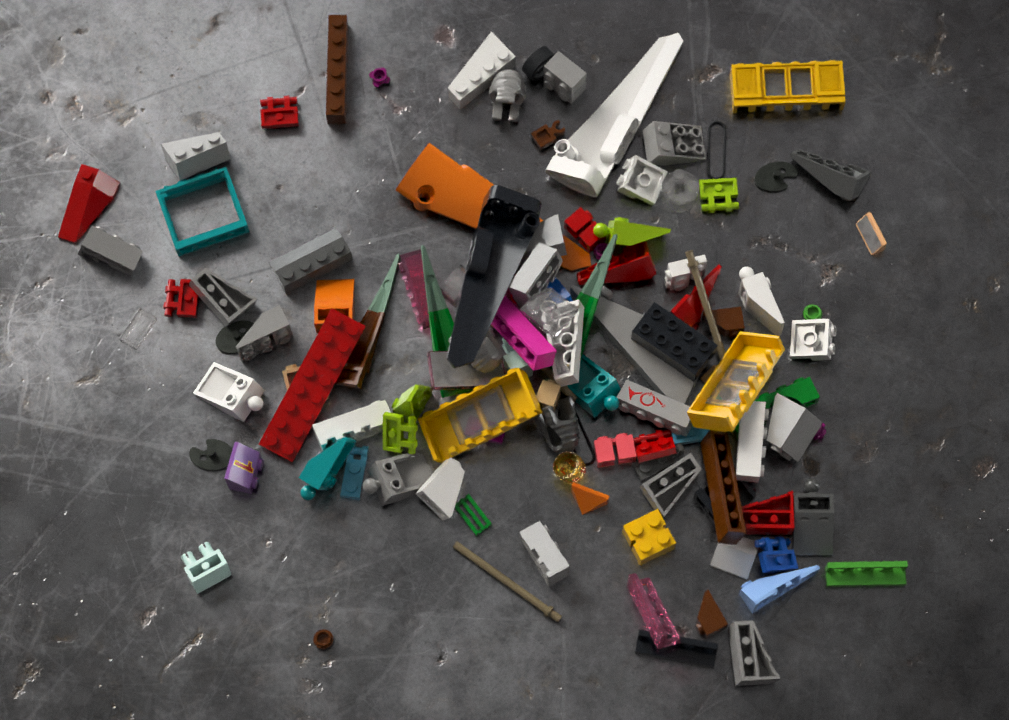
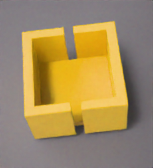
(649, 537)

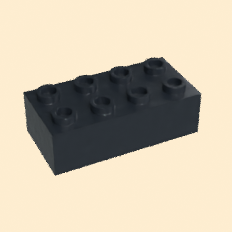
(674, 341)

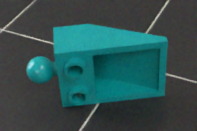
(595, 388)
(324, 467)

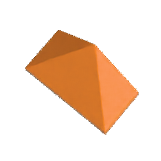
(588, 499)

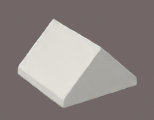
(735, 558)

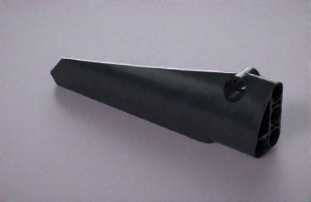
(494, 255)

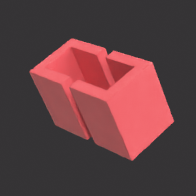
(624, 449)

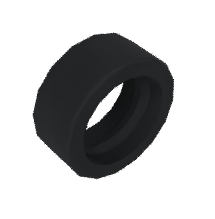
(534, 65)

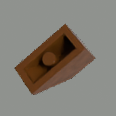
(728, 321)
(710, 618)

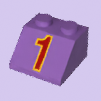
(243, 468)

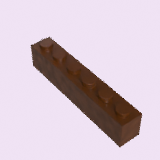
(337, 69)
(723, 487)

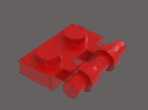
(279, 117)
(187, 300)
(654, 445)

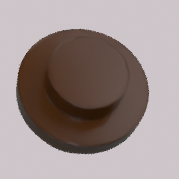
(323, 639)

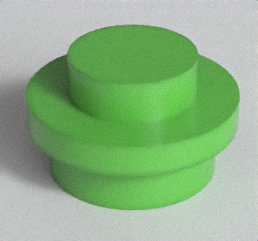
(812, 312)

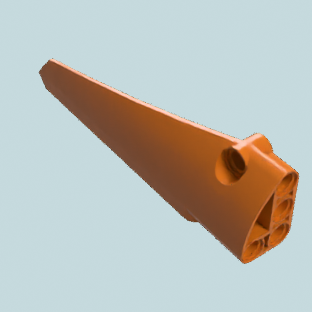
(459, 195)

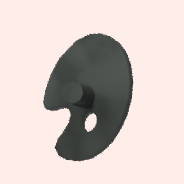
(770, 177)
(229, 337)
(217, 454)

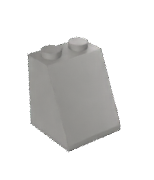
(791, 428)

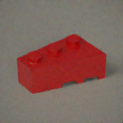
(770, 516)

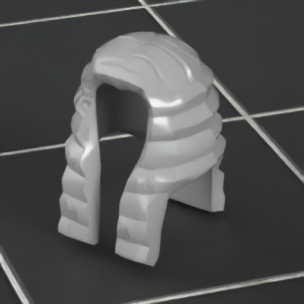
(507, 88)
(489, 354)

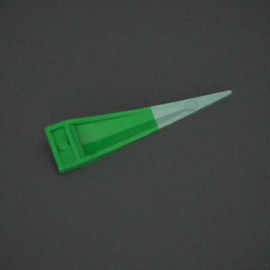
(592, 289)
(439, 316)

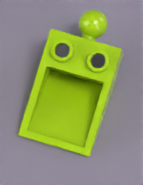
(627, 232)

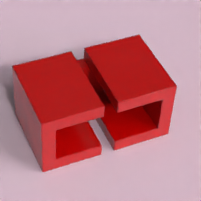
(581, 225)

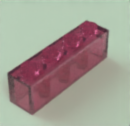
(412, 266)

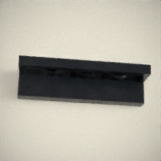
(687, 651)

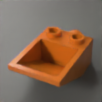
(333, 294)

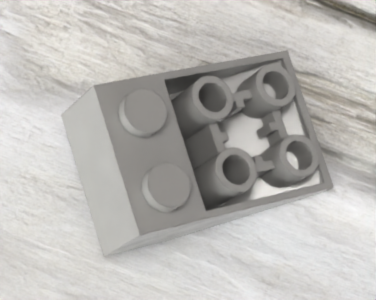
(673, 143)
(267, 331)

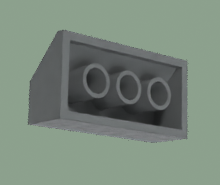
(311, 261)

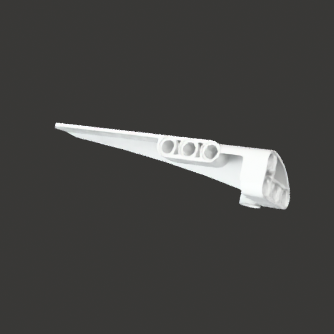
(602, 140)

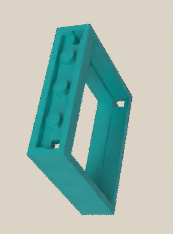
(210, 237)

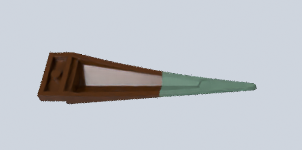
(362, 355)

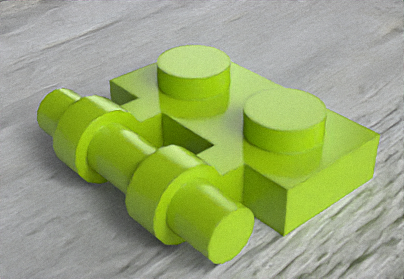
(718, 189)
(394, 433)

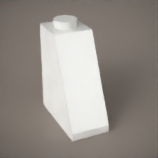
(442, 488)

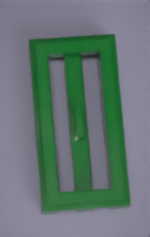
(462, 501)

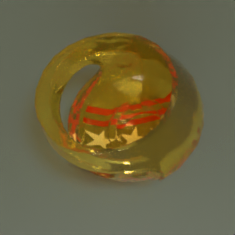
(569, 467)

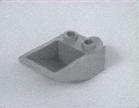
(398, 476)

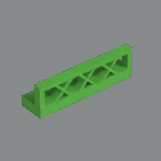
(866, 574)

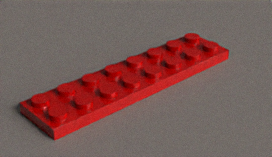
(312, 385)

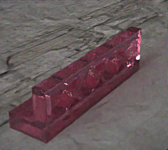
(649, 614)

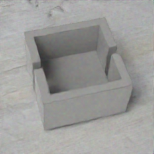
(564, 77)

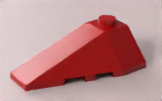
(88, 198)
(629, 266)
(690, 308)

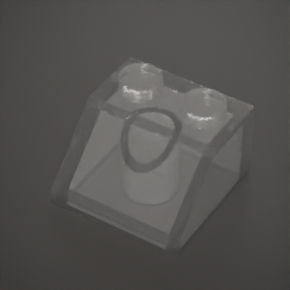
(549, 311)

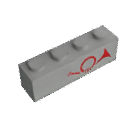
(654, 407)

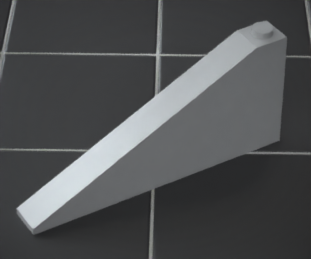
(618, 324)

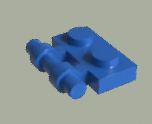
(776, 560)

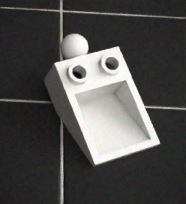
(759, 300)
(230, 391)

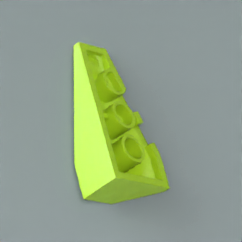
(412, 401)

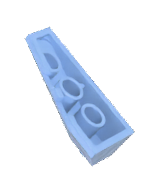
(767, 589)

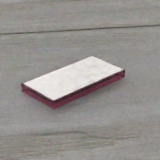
(445, 377)

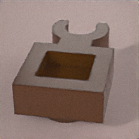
(545, 136)

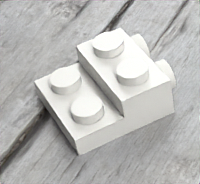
(641, 180)
(678, 273)
(812, 339)

